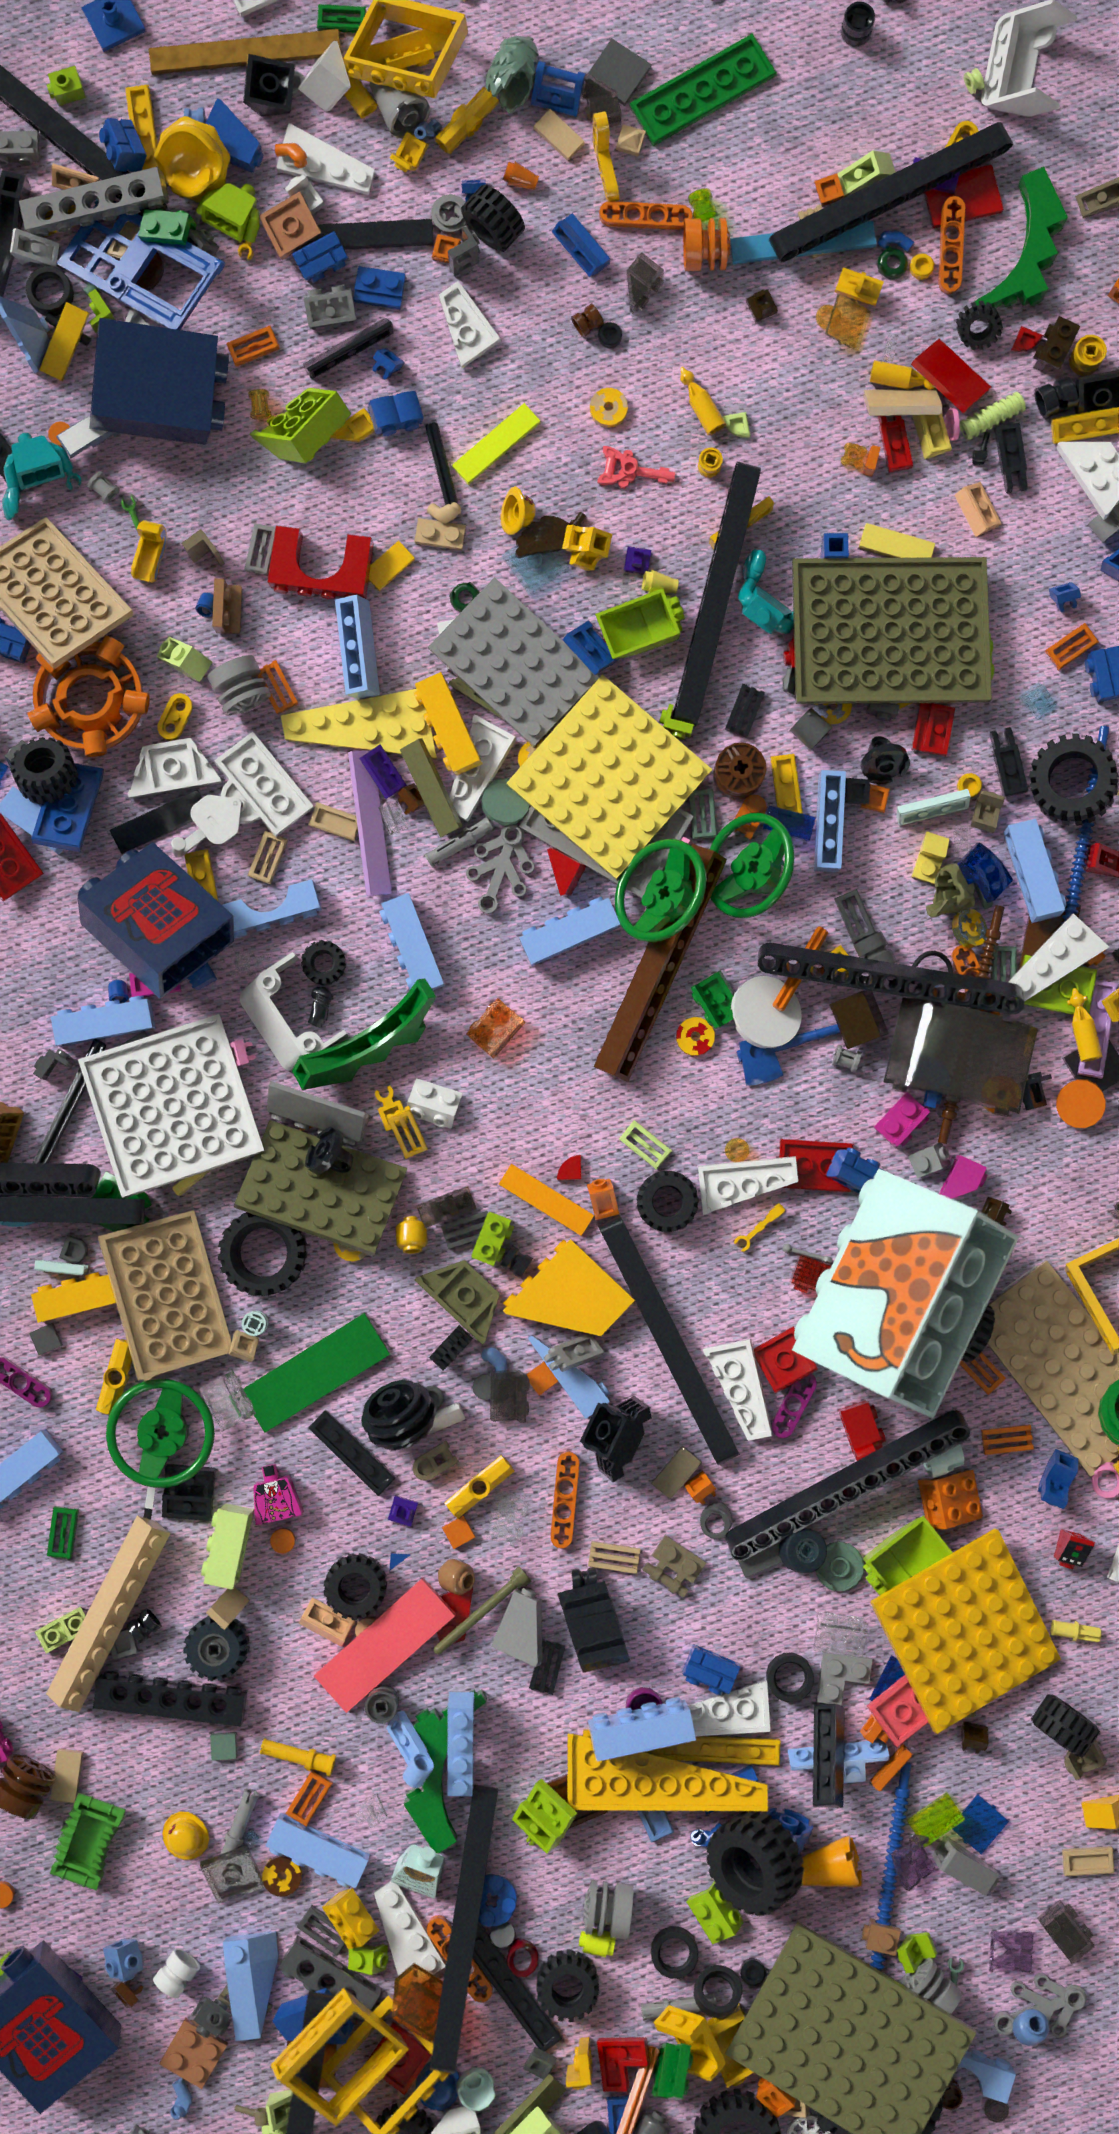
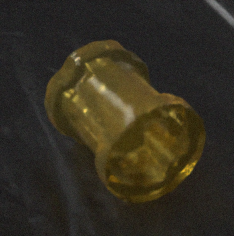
(259, 404)

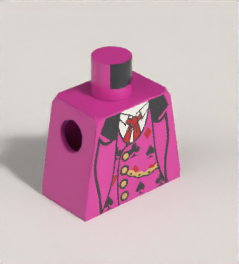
(275, 1497)

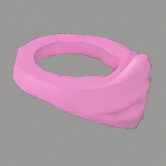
(951, 421)
(1108, 1466)

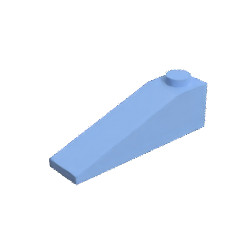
(579, 1386)

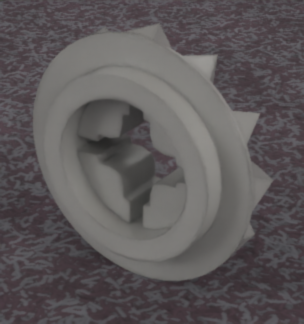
(446, 203)

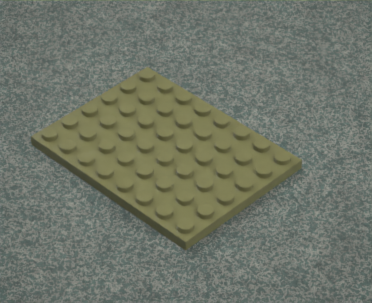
(891, 630)
(849, 2039)

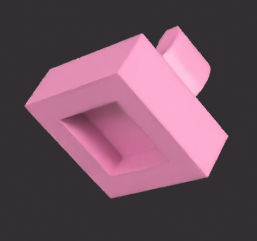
(239, 1052)

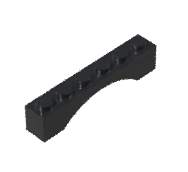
(12, 190)

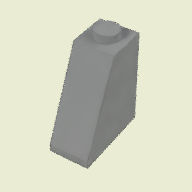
(522, 1628)
(965, 1866)

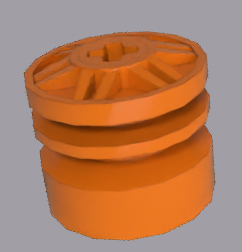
(705, 244)

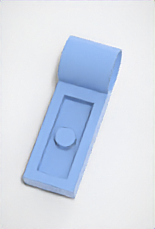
(411, 1749)

